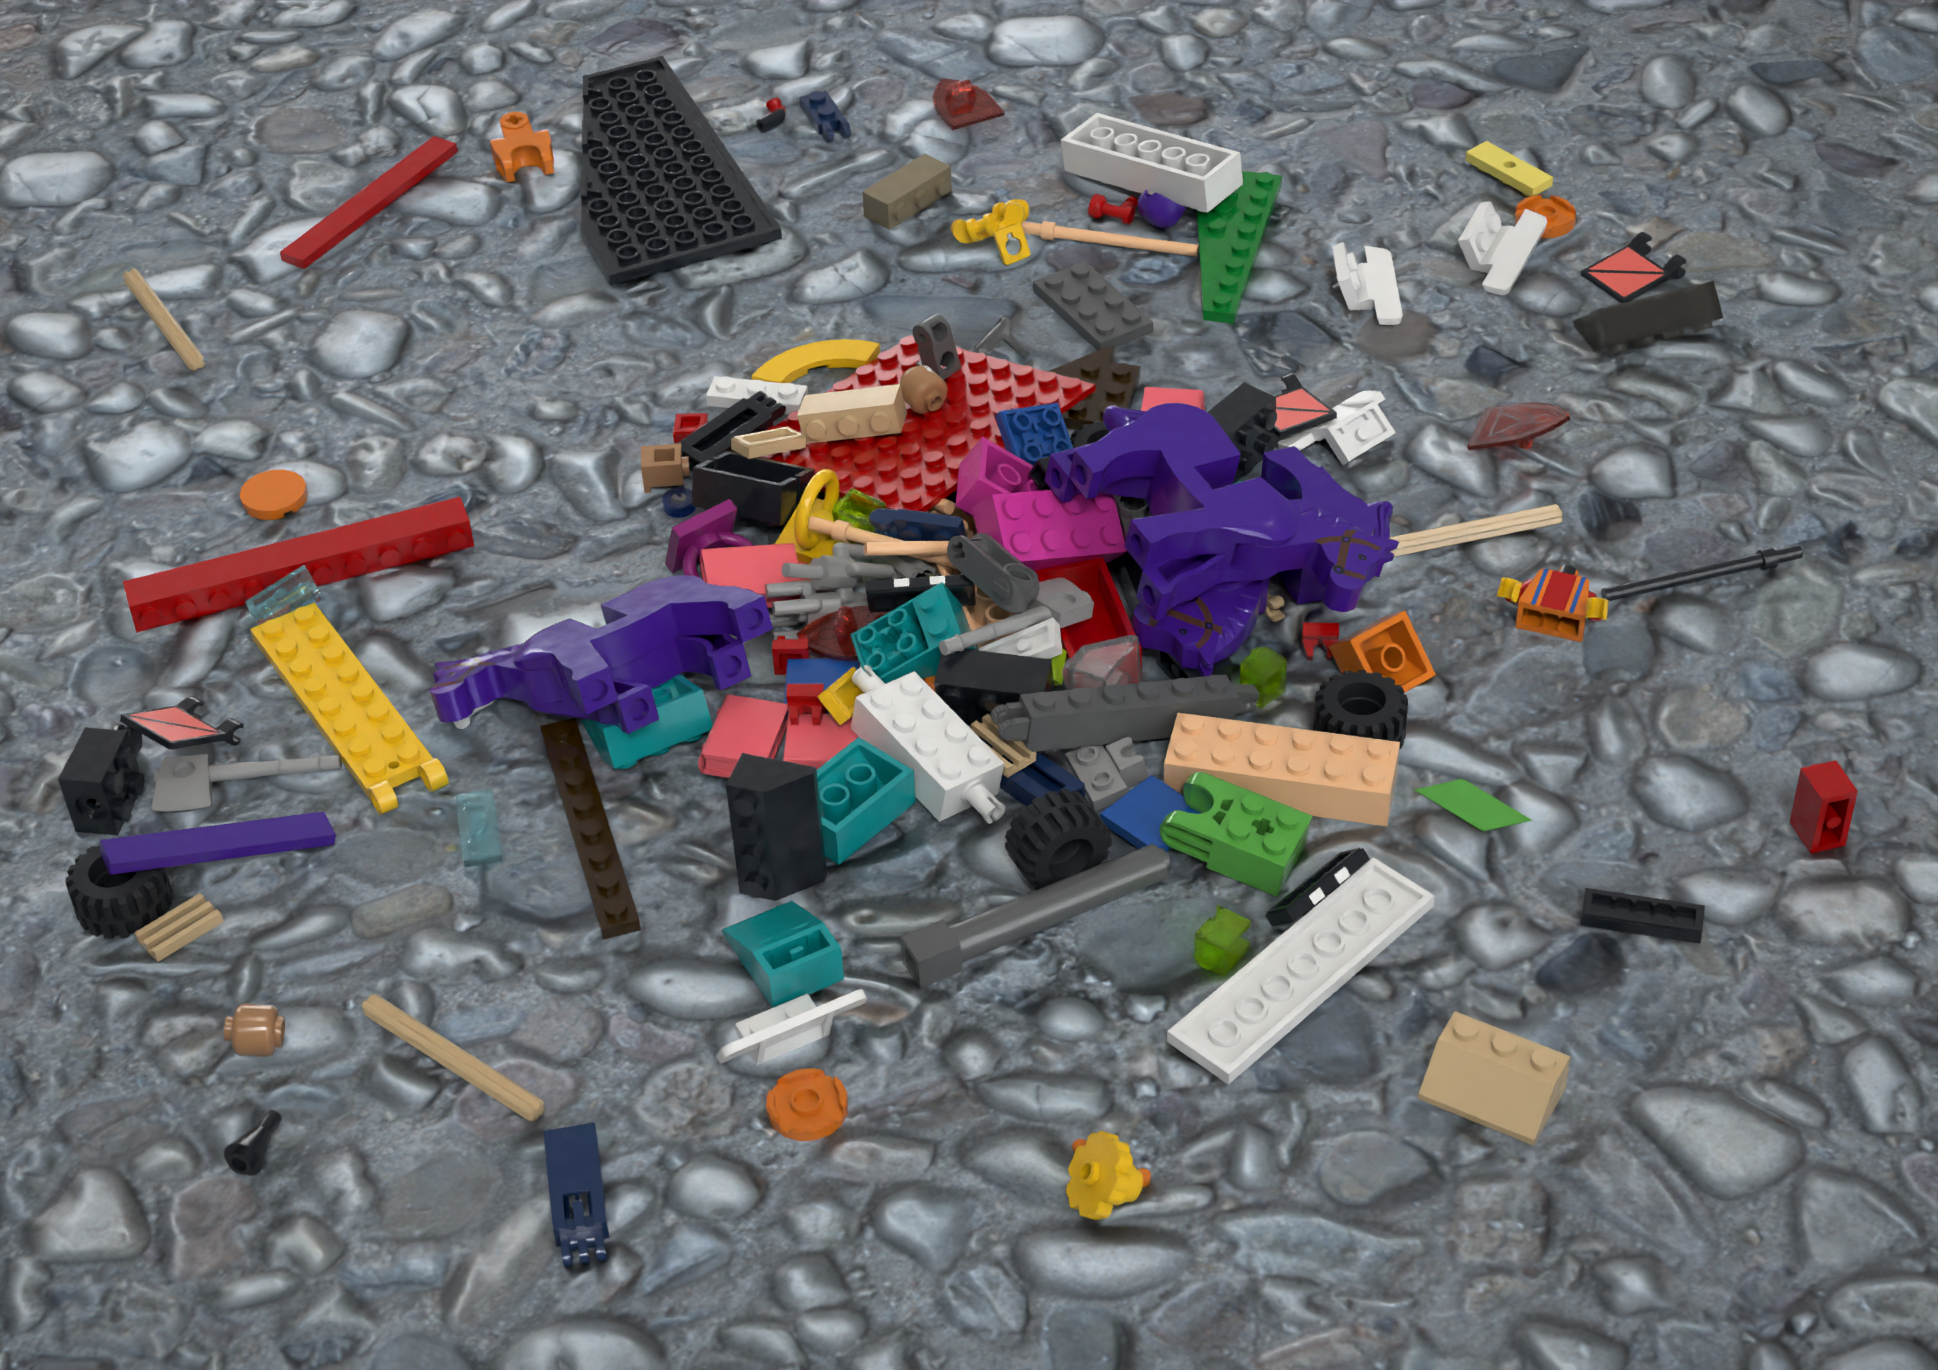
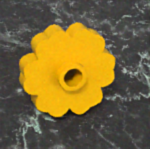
(1102, 1176)

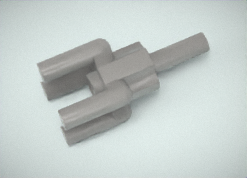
(839, 571)
(803, 610)

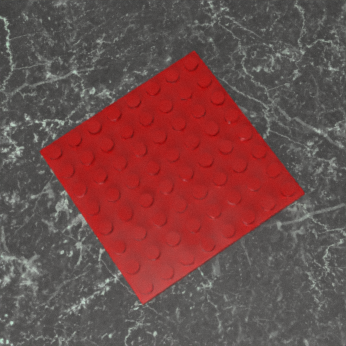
(924, 460)

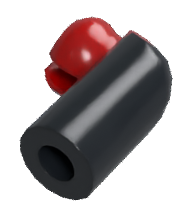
(774, 117)

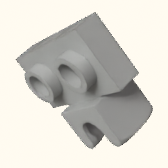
(1107, 772)

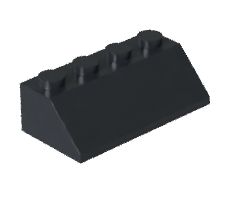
(775, 827)

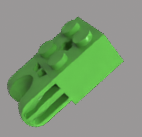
(1238, 832)

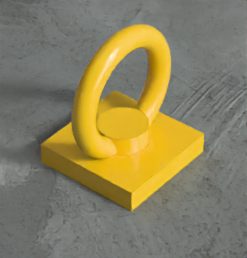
(807, 542)

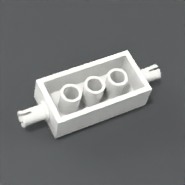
(925, 734)

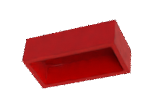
(1108, 616)

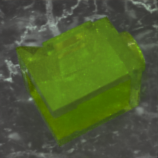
(856, 509)
(1220, 941)

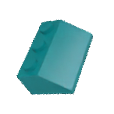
(681, 719)
(861, 796)

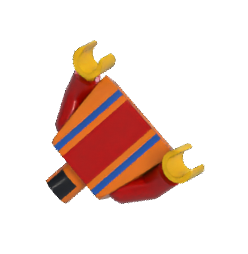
(1554, 603)

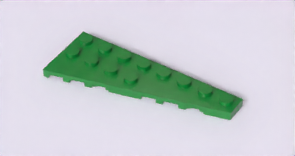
(1231, 242)

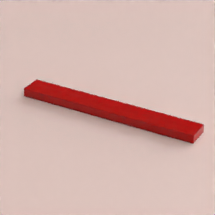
(368, 202)

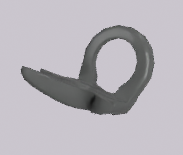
(999, 332)

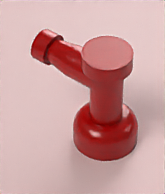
(1126, 211)

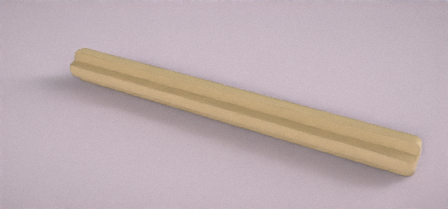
(164, 320)
(1477, 529)
(453, 1057)

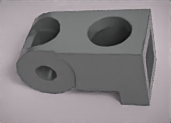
(936, 345)

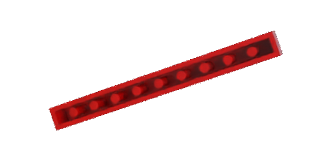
(327, 555)

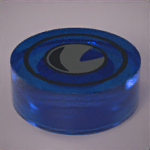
(678, 502)

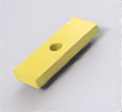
(1509, 169)

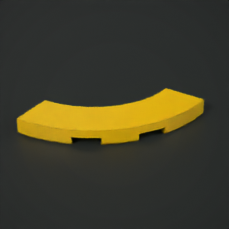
(832, 353)

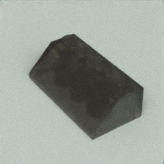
(1651, 317)

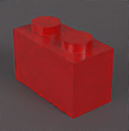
(1823, 806)

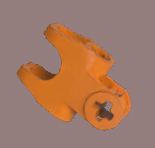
(521, 147)

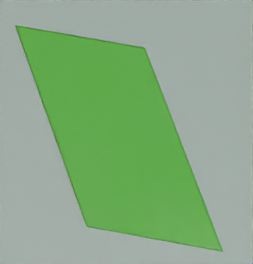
(1473, 805)

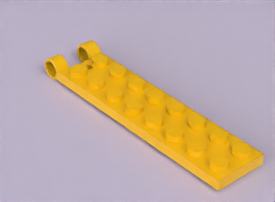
(347, 705)

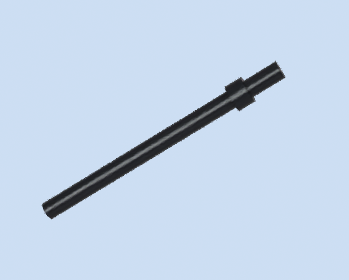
(1763, 559)

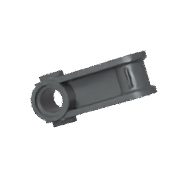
(994, 571)

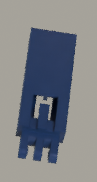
(1038, 779)
(573, 1170)

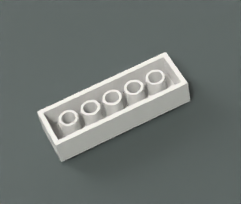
(1152, 160)

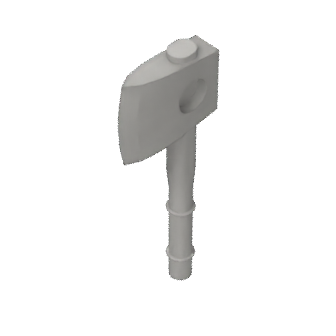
(1056, 599)
(187, 780)

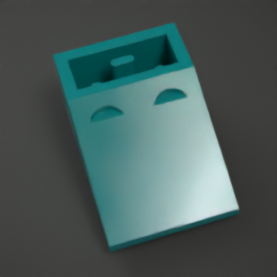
(914, 633)
(787, 952)

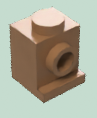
(663, 466)

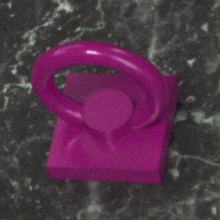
(704, 531)

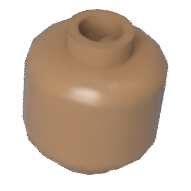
(923, 389)
(255, 1030)

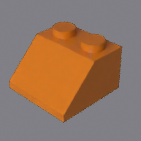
(1386, 648)

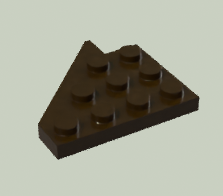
(1113, 382)

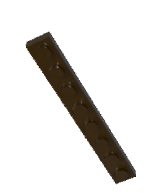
(590, 829)

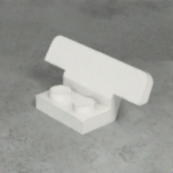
(1498, 248)
(1370, 283)
(1354, 431)
(787, 1027)

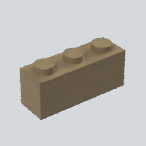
(907, 191)

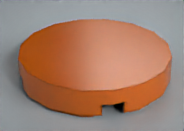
(1558, 212)
(273, 494)
(807, 1105)

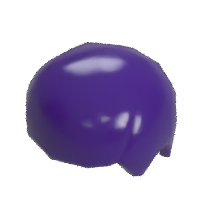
(1159, 210)

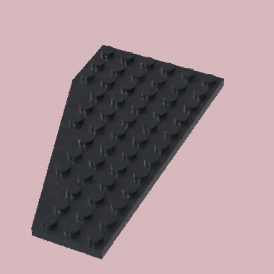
(659, 177)

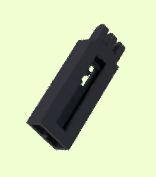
(715, 436)

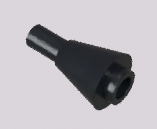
(249, 1151)

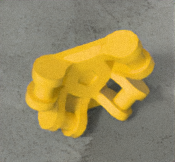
(1003, 220)

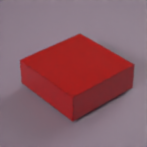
(687, 424)

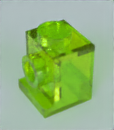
(1264, 669)

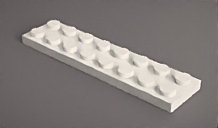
(1299, 970)

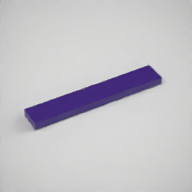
(216, 842)

